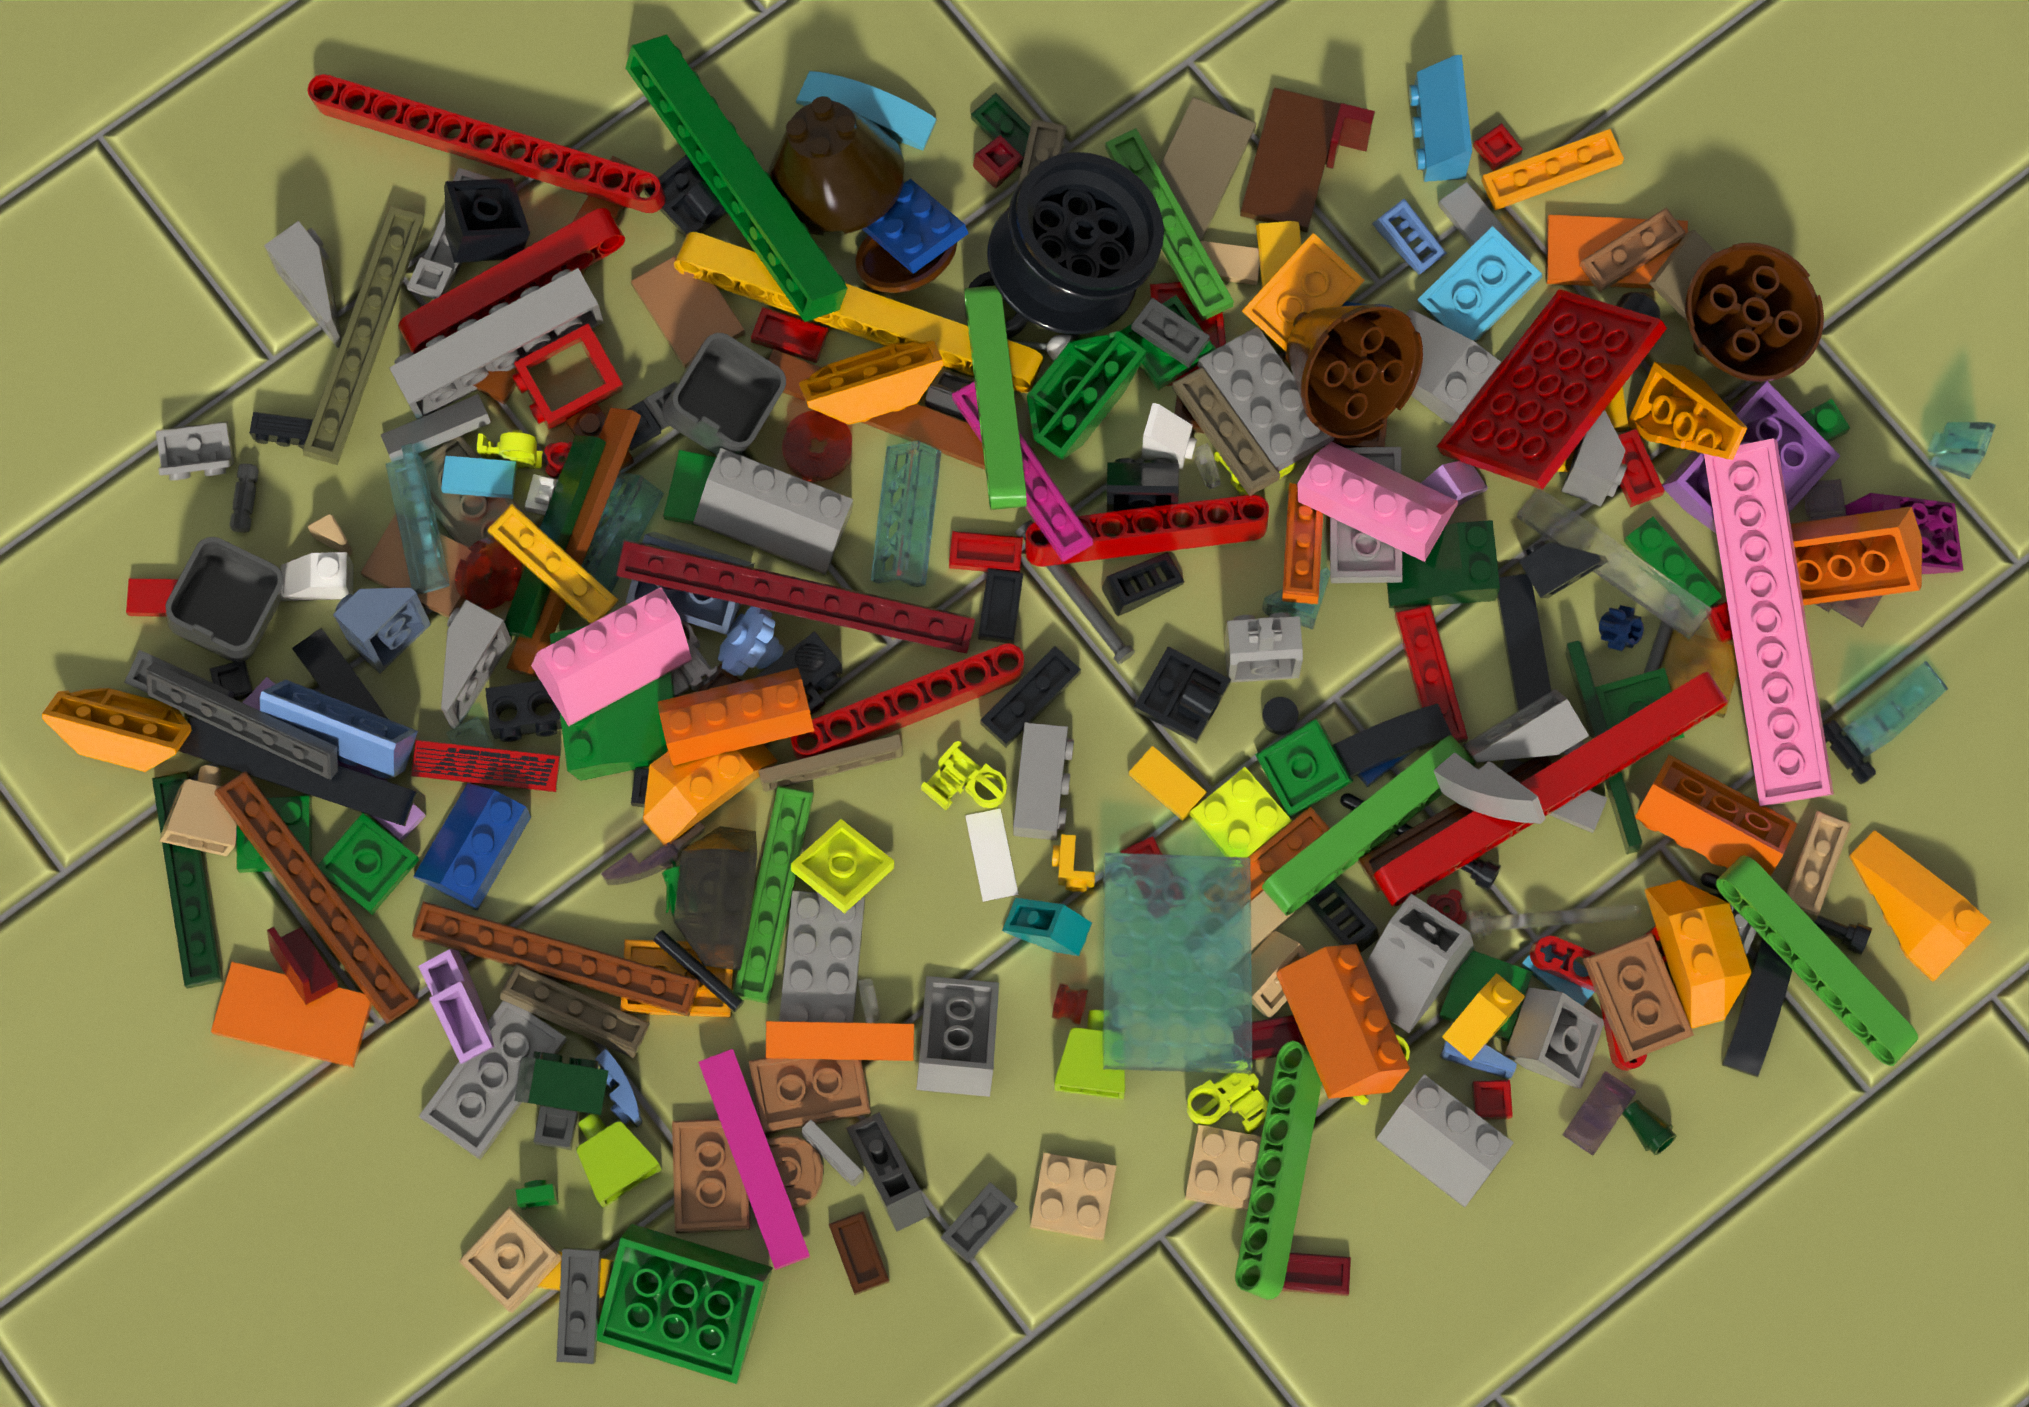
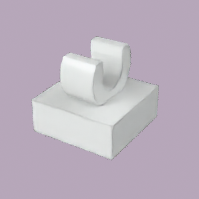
(540, 494)

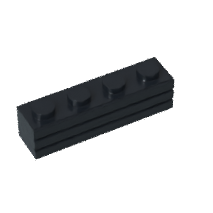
(279, 429)

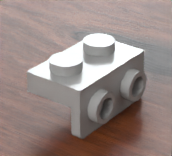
(195, 449)

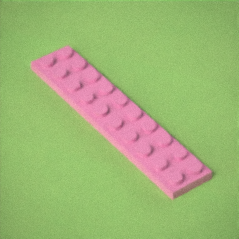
(1769, 624)

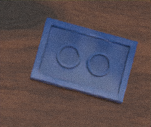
(916, 228)

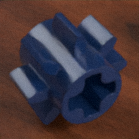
(1621, 628)

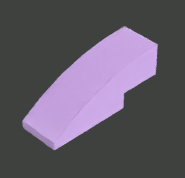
(457, 1004)

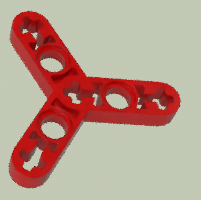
(1560, 948)

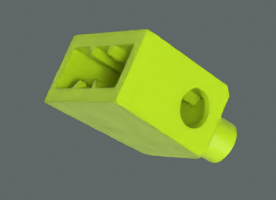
(1082, 1063)
(613, 1159)

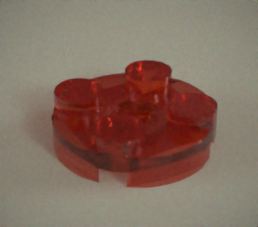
(814, 465)
(503, 581)

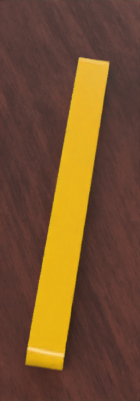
(860, 313)

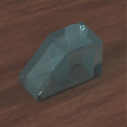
(1960, 447)

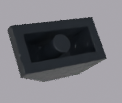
(1557, 566)

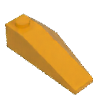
(1685, 413)
(1923, 910)

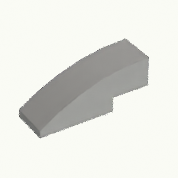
(1488, 791)

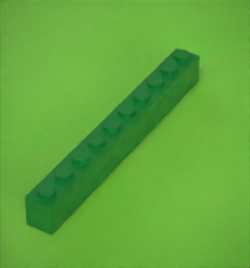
(736, 178)

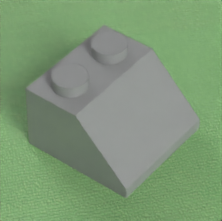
(1596, 464)
(1555, 1036)

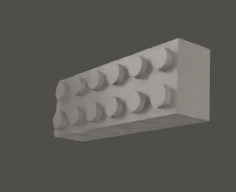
(510, 332)

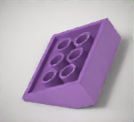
(1767, 415)

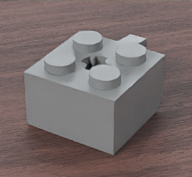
(1263, 648)

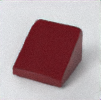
(997, 161)

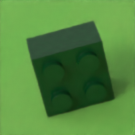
(562, 1085)

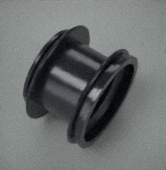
(1092, 216)

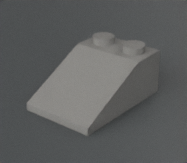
(302, 266)
(1451, 368)
(472, 652)
(1535, 731)
(958, 1036)

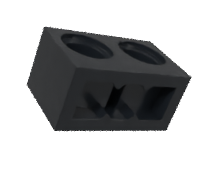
(525, 699)

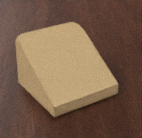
(329, 533)

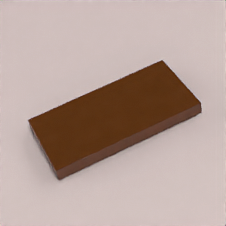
(1290, 159)

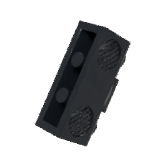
(816, 665)

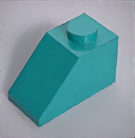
(1047, 925)

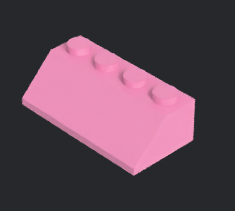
(1375, 500)
(613, 656)

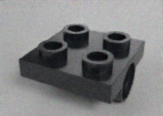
(688, 199)
(1182, 694)

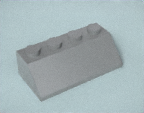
(773, 511)

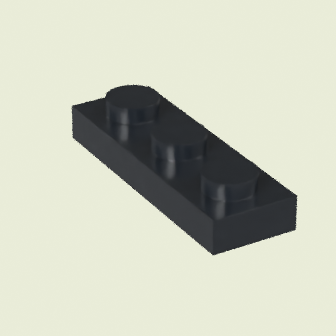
(1030, 696)

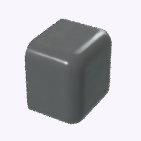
(724, 395)
(224, 599)

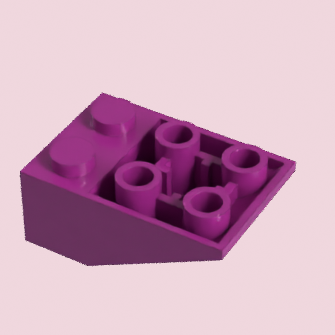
(1936, 524)

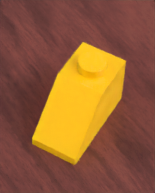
(1483, 1016)

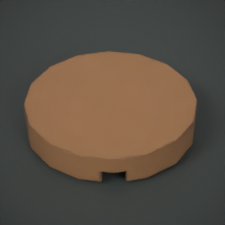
(798, 1168)

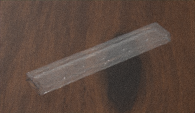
(1623, 569)

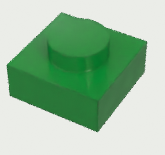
(1827, 420)
(536, 1194)

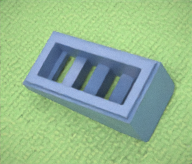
(1410, 220)
(1486, 1060)

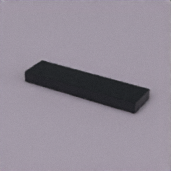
(1523, 639)

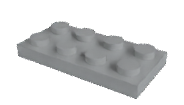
(1264, 397)
(1356, 555)
(821, 960)
(481, 1093)

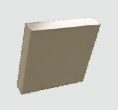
(1679, 268)

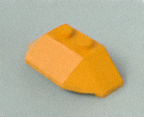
(873, 382)
(117, 726)
(692, 790)
(1700, 949)

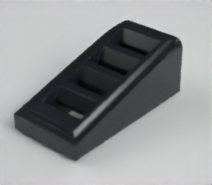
(1122, 594)
(1363, 938)

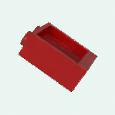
(611, 382)

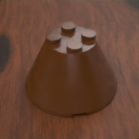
(1754, 312)
(1354, 366)

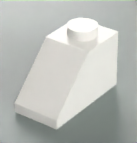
(1167, 437)
(318, 577)

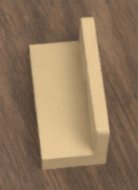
(1271, 956)

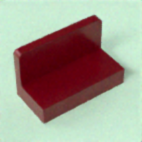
(1351, 130)
(302, 964)

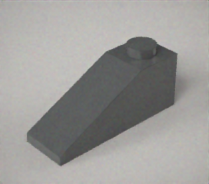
(888, 1172)

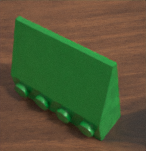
(619, 735)
(683, 1303)

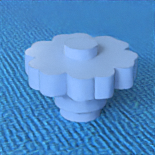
(750, 643)

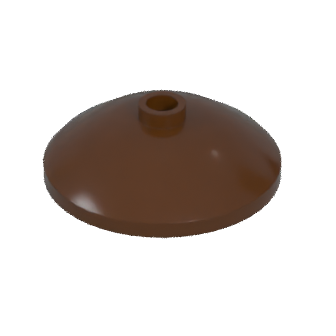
(886, 274)

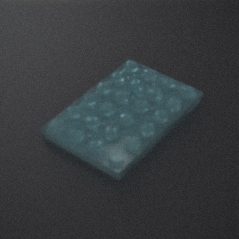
(1177, 963)

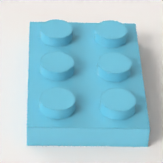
(1480, 286)

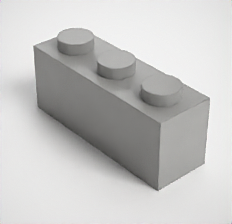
(1042, 781)

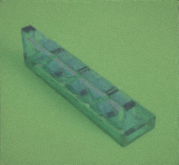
(912, 511)
(627, 520)
(417, 522)

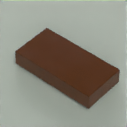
(859, 1253)

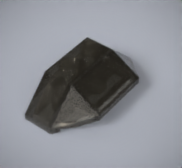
(717, 895)

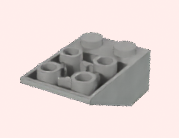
(1416, 960)

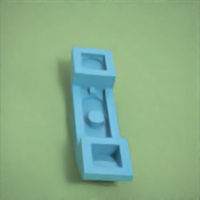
(900, 118)

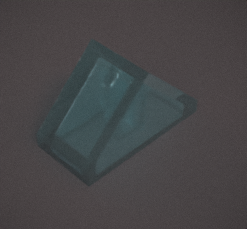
(1307, 612)

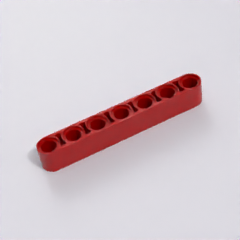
(568, 248)
(1165, 530)
(919, 689)

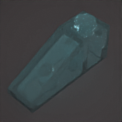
(1895, 709)

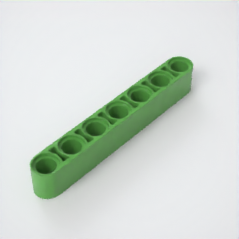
(995, 398)
(1361, 830)
(1817, 960)
(1279, 1173)

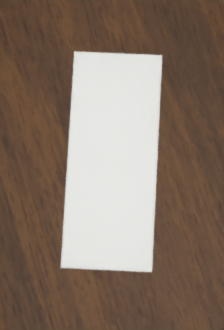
(991, 855)

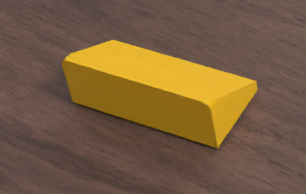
(1276, 245)

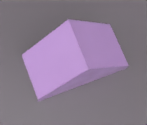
(1456, 481)

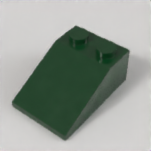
(1455, 572)

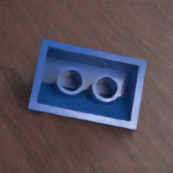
(473, 844)

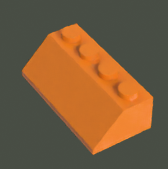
(1858, 556)
(735, 716)
(1713, 818)
(1343, 1022)

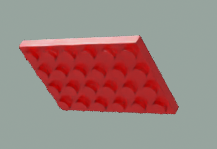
(1551, 388)

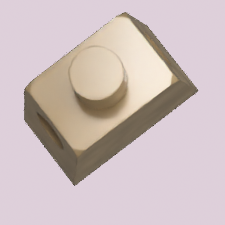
(199, 818)

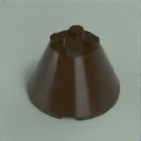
(837, 168)

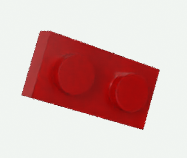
(1640, 478)

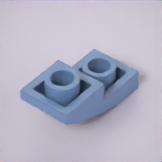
(623, 1097)

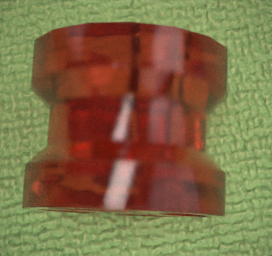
(1070, 1003)

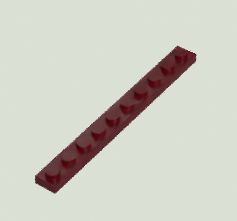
(795, 596)

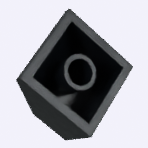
(484, 220)
(1141, 484)

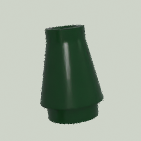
(1650, 1128)

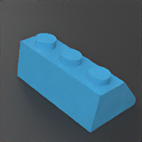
(1441, 121)

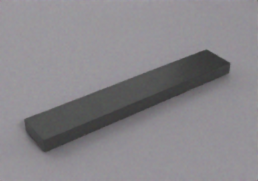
(242, 720)

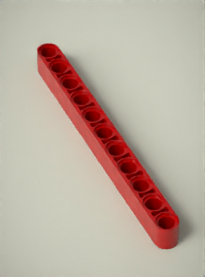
(497, 154)
(1554, 787)

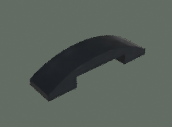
(334, 673)
(1393, 739)
(1758, 1012)

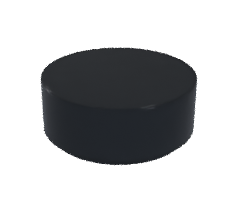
(1280, 715)

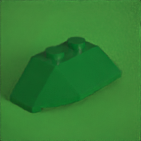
(1081, 390)

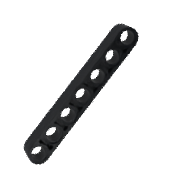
(345, 788)

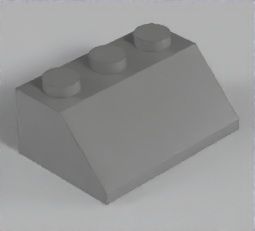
(1444, 1140)

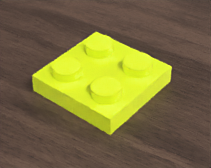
(1240, 816)
(842, 865)

